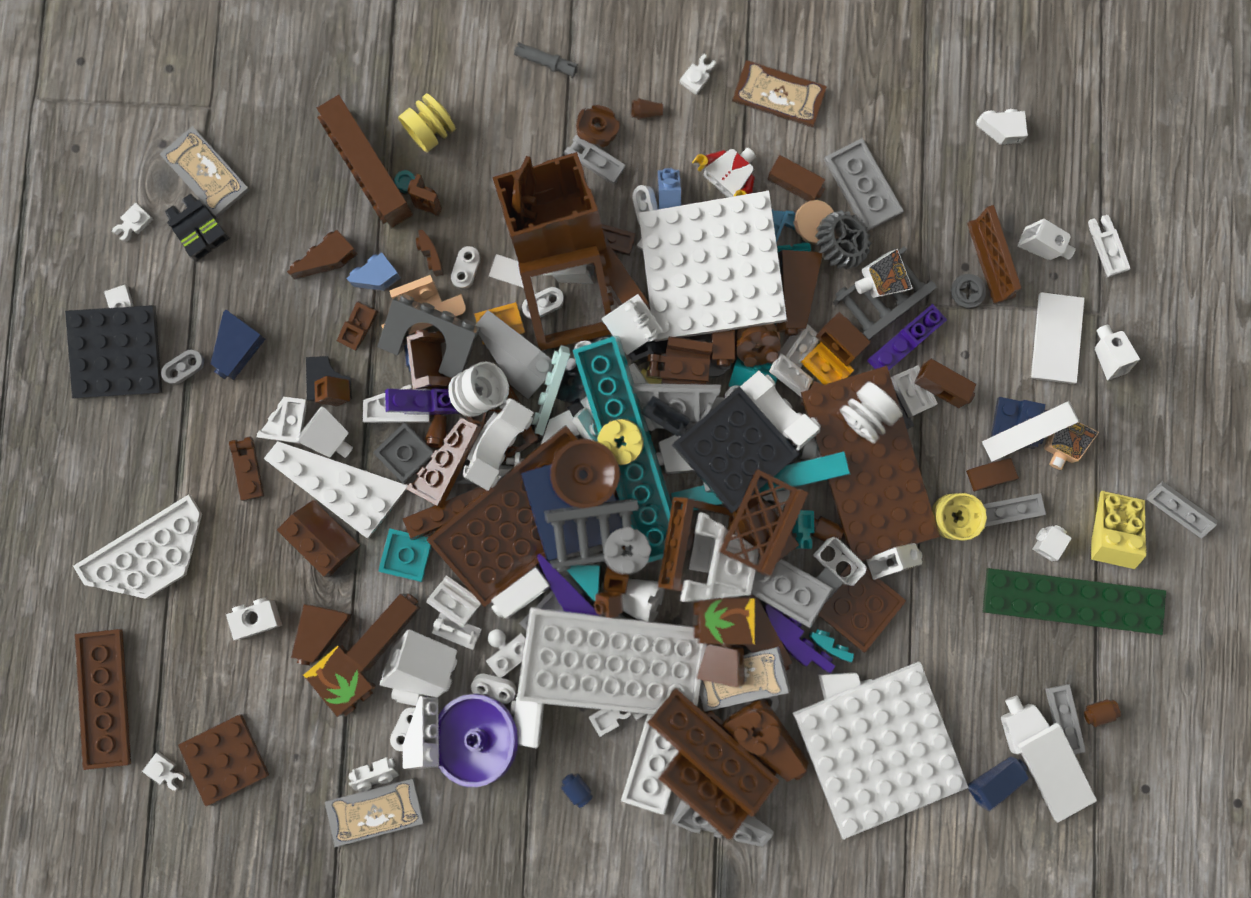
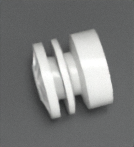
(478, 389)
(873, 410)

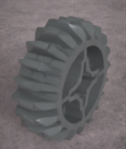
(836, 228)

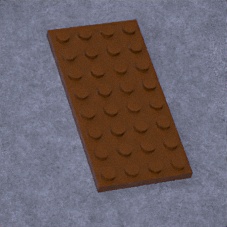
(884, 494)
(496, 534)

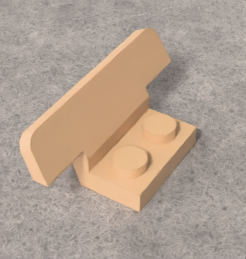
(425, 291)

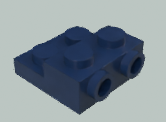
(1014, 412)

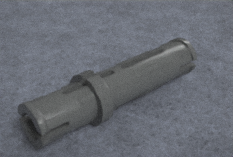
(555, 62)

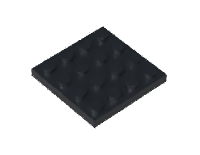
(113, 351)
(732, 445)

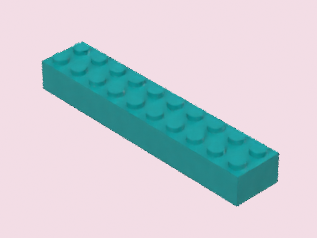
(612, 398)

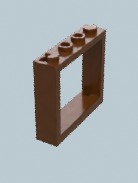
(557, 263)
(678, 537)

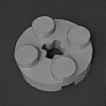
(627, 564)

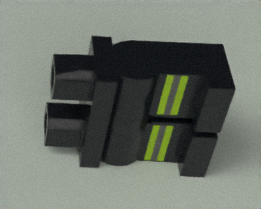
(190, 222)

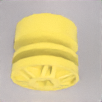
(427, 122)
(970, 516)

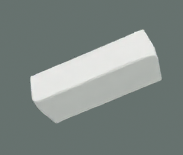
(799, 346)

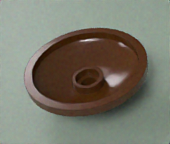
(598, 464)

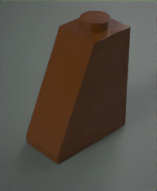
(316, 632)

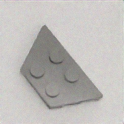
(688, 399)

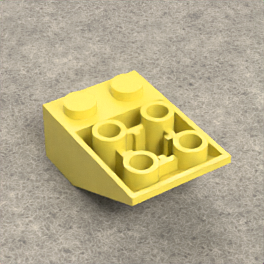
(1119, 530)

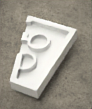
(375, 412)

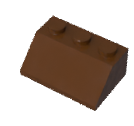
(318, 538)

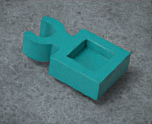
(803, 527)

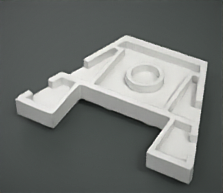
(726, 575)

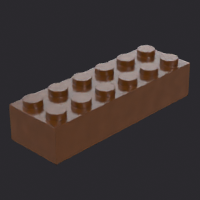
(363, 162)

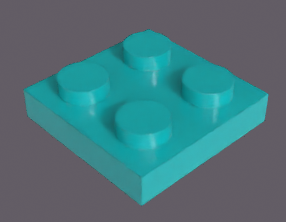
(405, 557)

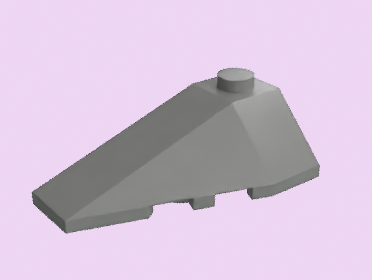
(517, 357)
(750, 832)

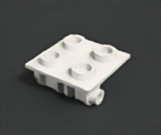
(632, 324)

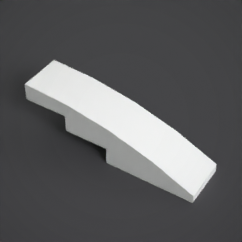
(1030, 431)

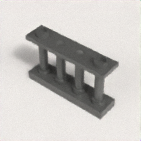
(886, 314)
(602, 512)

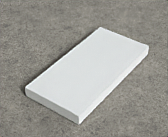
(1057, 338)
(650, 760)
(1057, 772)

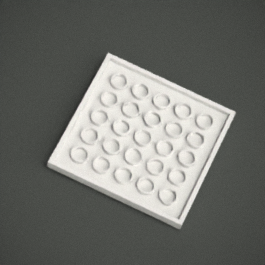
(713, 266)
(880, 750)

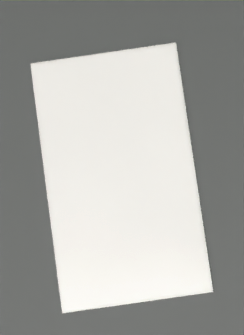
(506, 270)

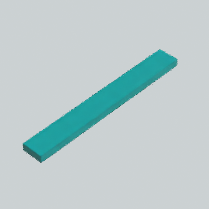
(793, 475)

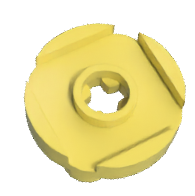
(632, 435)

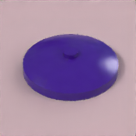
(476, 740)

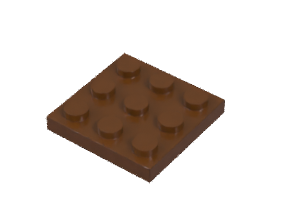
(861, 609)
(223, 760)

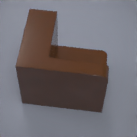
(332, 391)

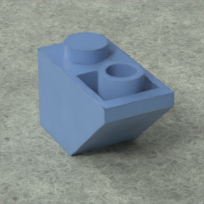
(669, 188)
(375, 275)

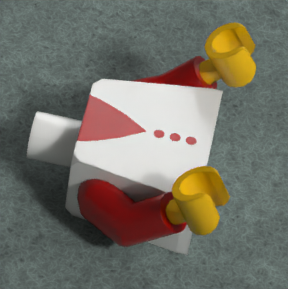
(729, 171)

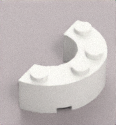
(793, 426)
(493, 441)

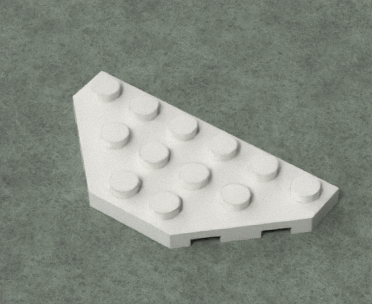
(148, 555)

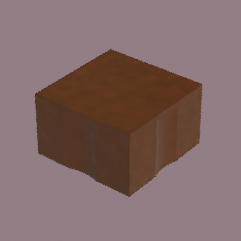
(564, 209)

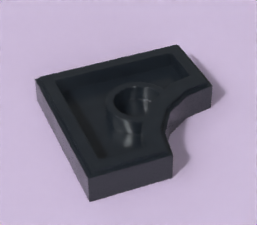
(318, 368)

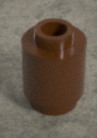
(826, 529)
(1102, 713)

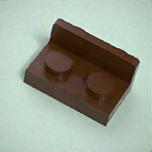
(424, 197)

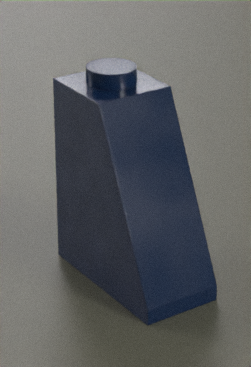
(234, 346)
(998, 783)

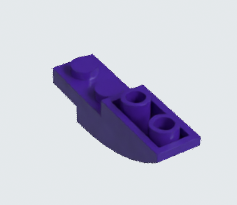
(908, 338)
(419, 402)
(789, 634)

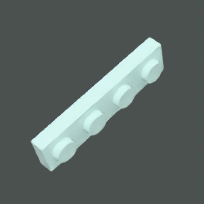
(553, 382)

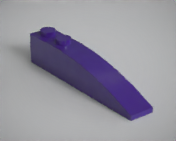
(564, 592)

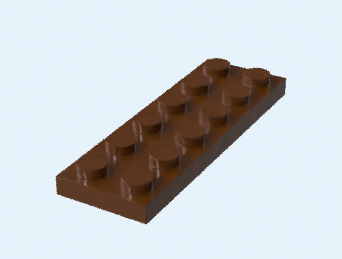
(102, 699)
(713, 752)

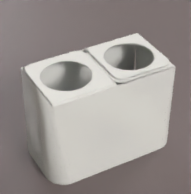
(839, 547)

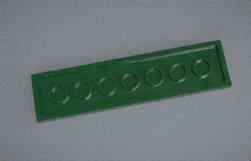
(1074, 601)

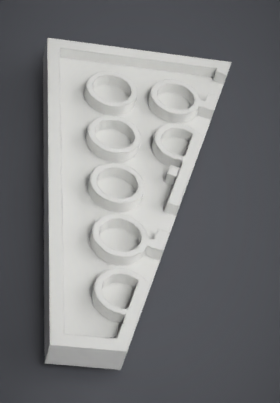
(347, 491)

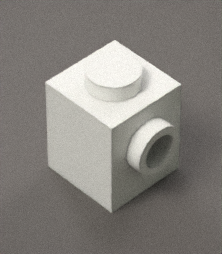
(1051, 542)

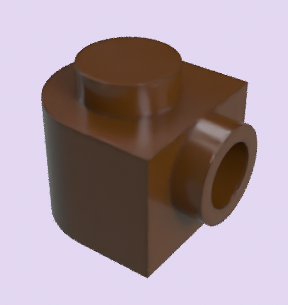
(609, 603)

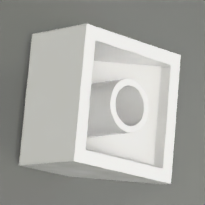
(528, 722)

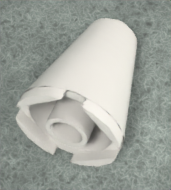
(641, 599)

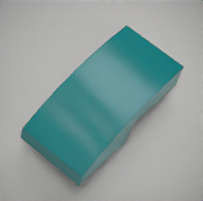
(823, 640)

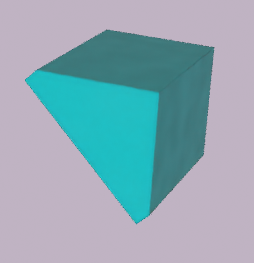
(587, 577)

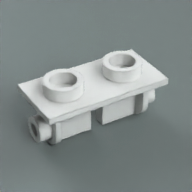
(451, 631)
(363, 779)

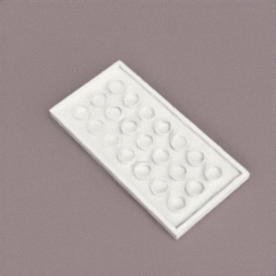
(607, 662)

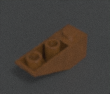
(327, 256)

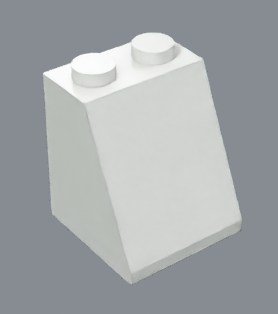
(419, 665)

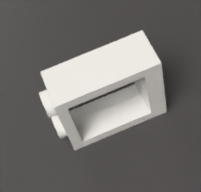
(520, 594)

